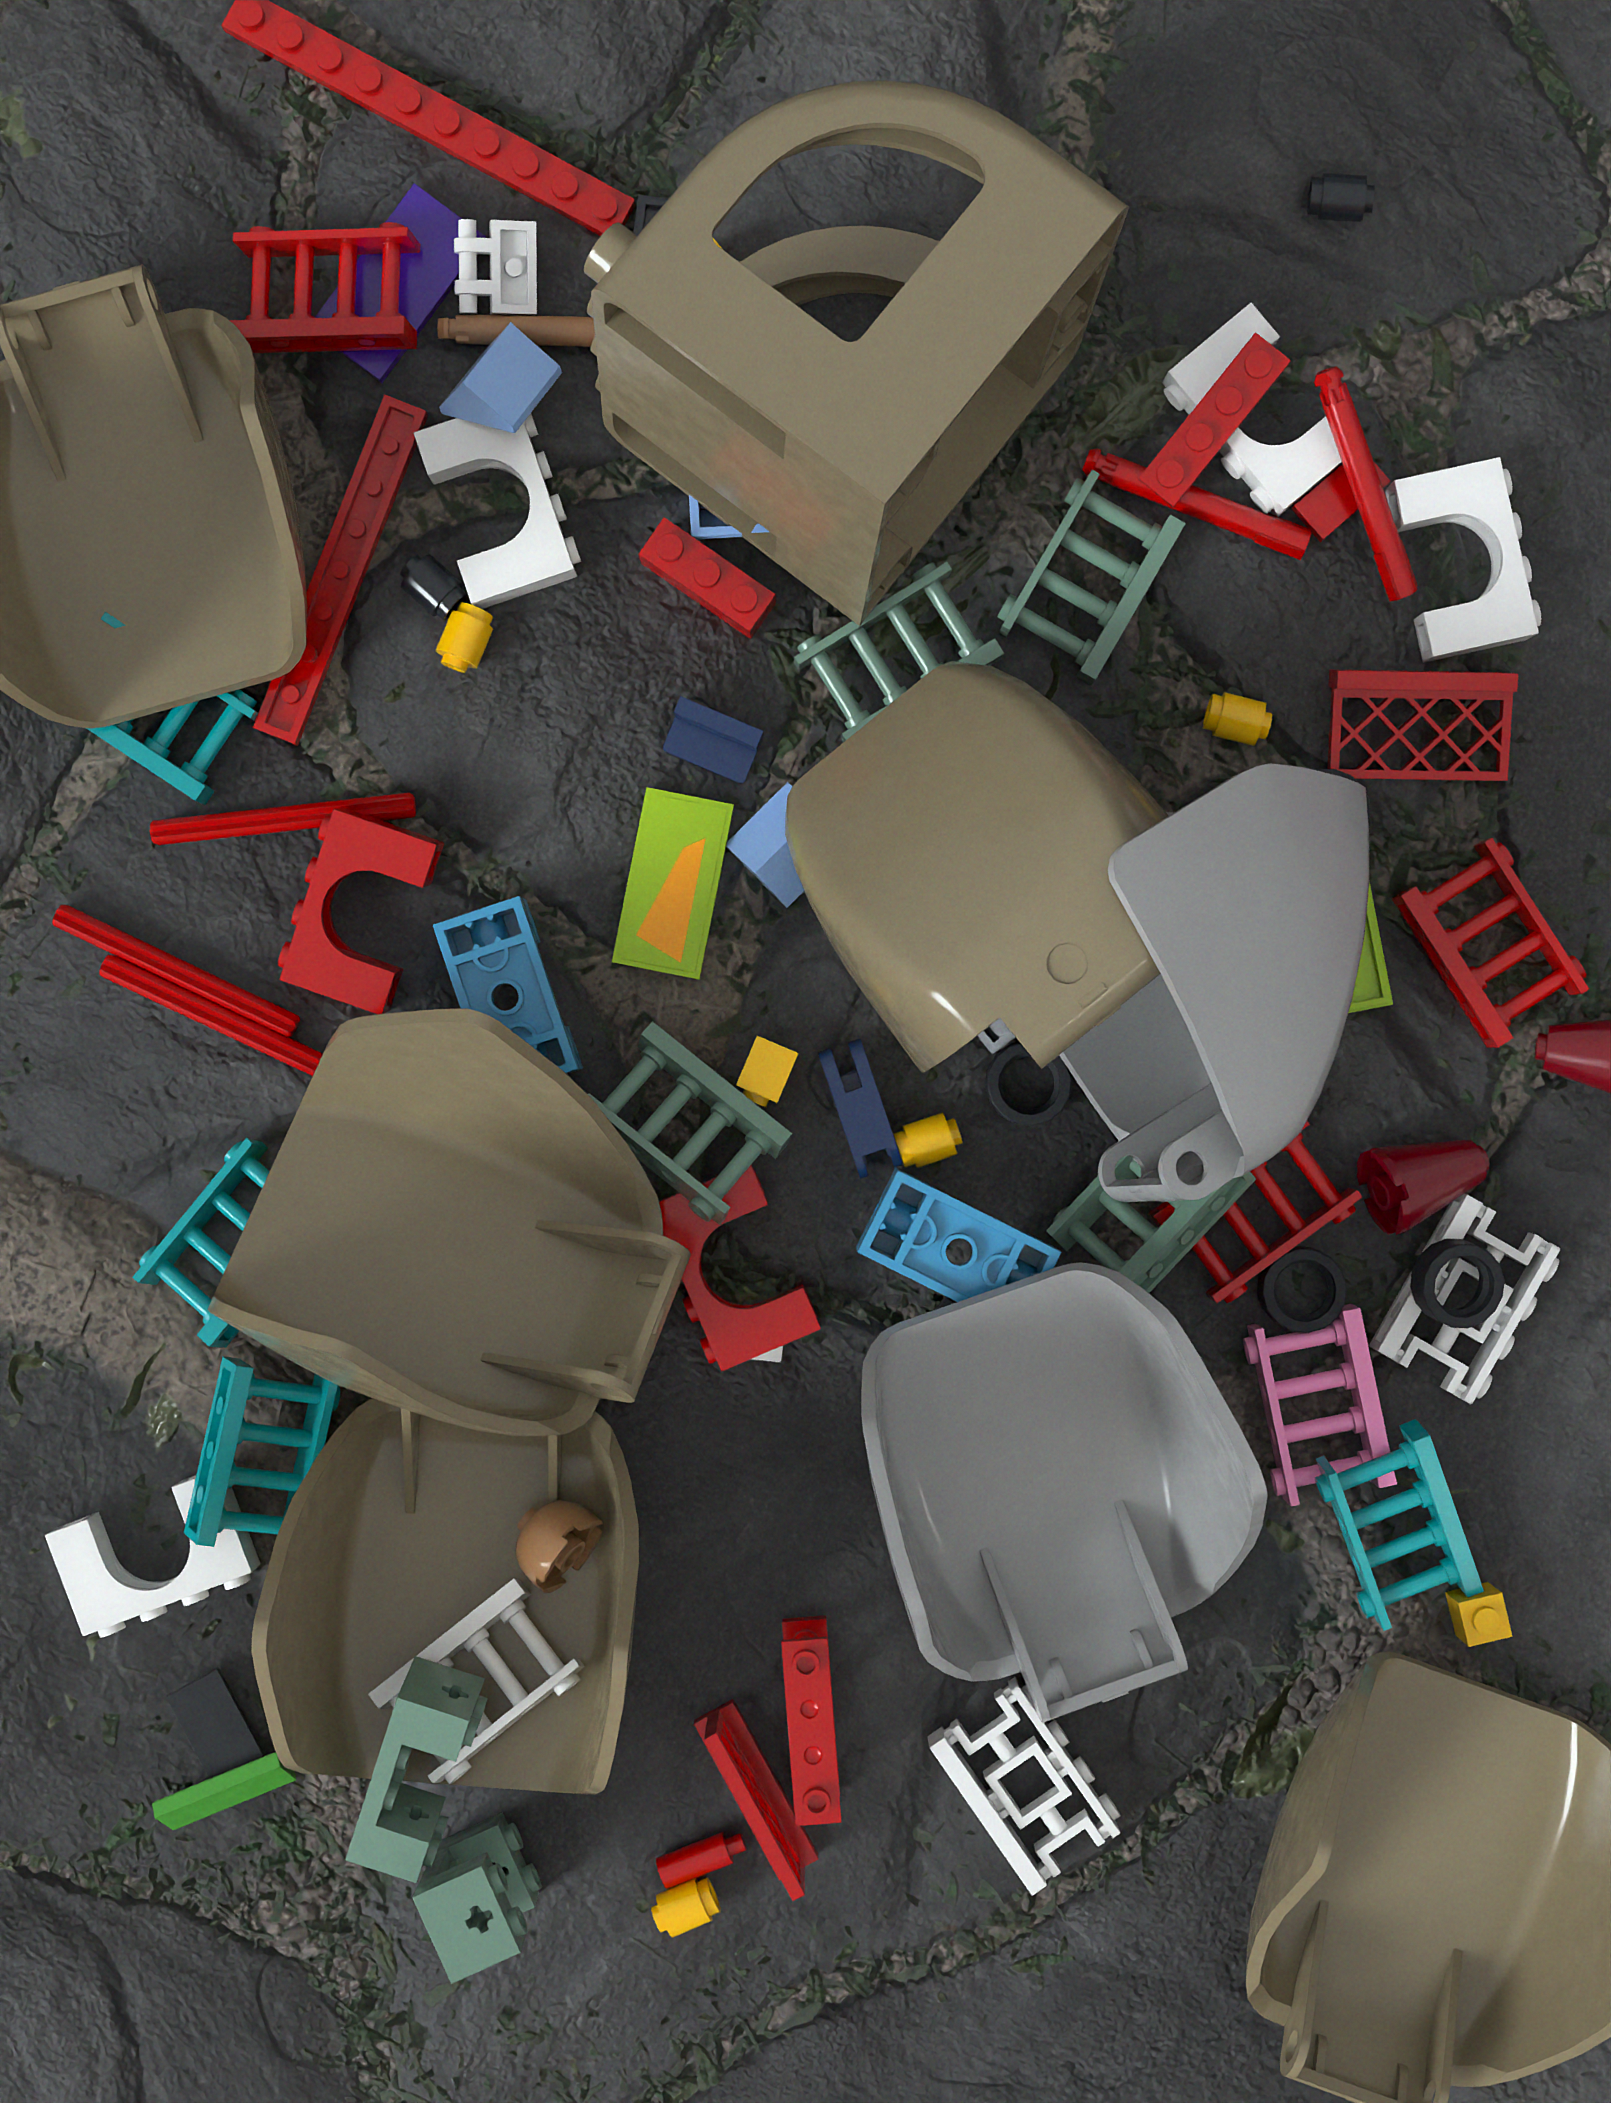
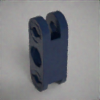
(860, 1108)

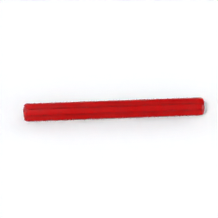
(276, 819)
(176, 970)
(210, 1014)

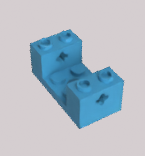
(501, 948)
(919, 1221)

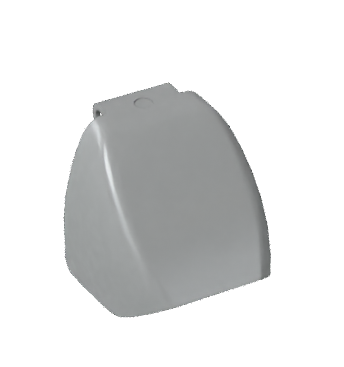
(1258, 947)
(1055, 1483)

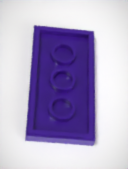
(424, 276)

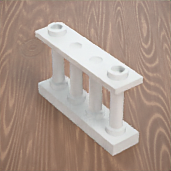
(473, 1635)

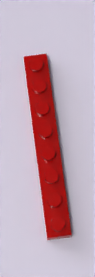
(344, 565)

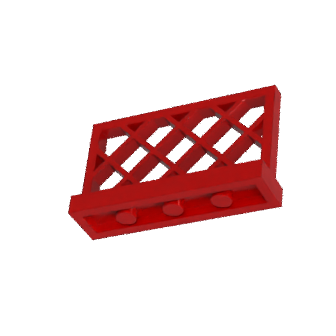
(1422, 685)
(758, 1794)

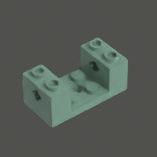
(399, 1822)
(473, 1905)

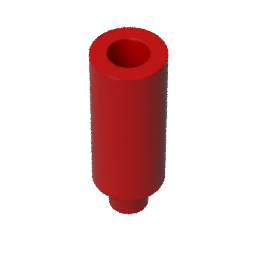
(699, 1858)

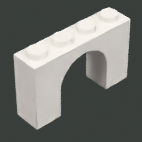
(1273, 472)
(1479, 500)
(539, 552)
(108, 1594)

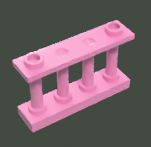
(1353, 1374)

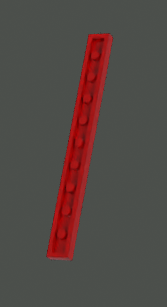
(428, 114)

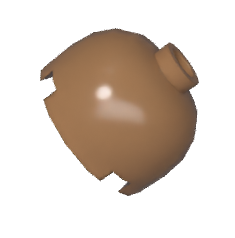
(554, 1540)

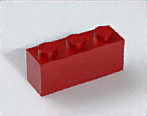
(707, 578)

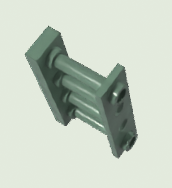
(1133, 577)
(925, 580)
(727, 1109)
(1162, 1245)

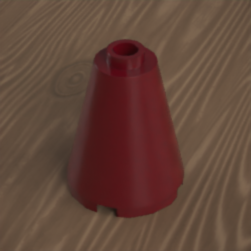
(1578, 1052)
(1418, 1180)

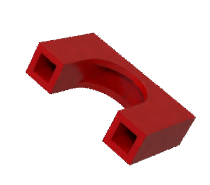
(316, 954)
(732, 1329)

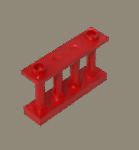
(345, 329)
(1468, 983)
(1336, 1208)
(810, 1721)

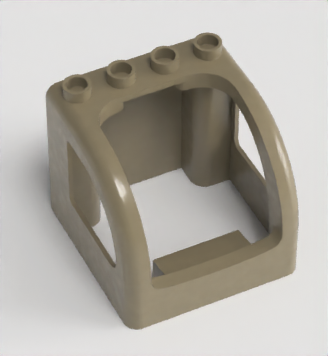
(829, 439)

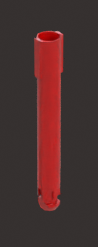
(1365, 485)
(1206, 506)

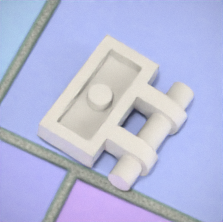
(512, 267)

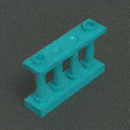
(154, 751)
(159, 1259)
(228, 1428)
(1441, 1530)

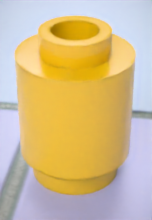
(465, 637)
(1237, 718)
(928, 1140)
(685, 1906)

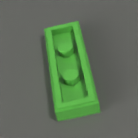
(222, 1791)

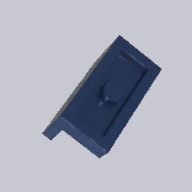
(713, 740)

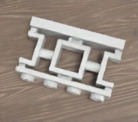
(1496, 1332)
(996, 1803)

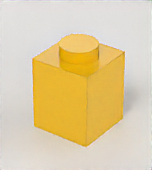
(766, 1071)
(1479, 1617)

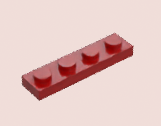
(1214, 420)

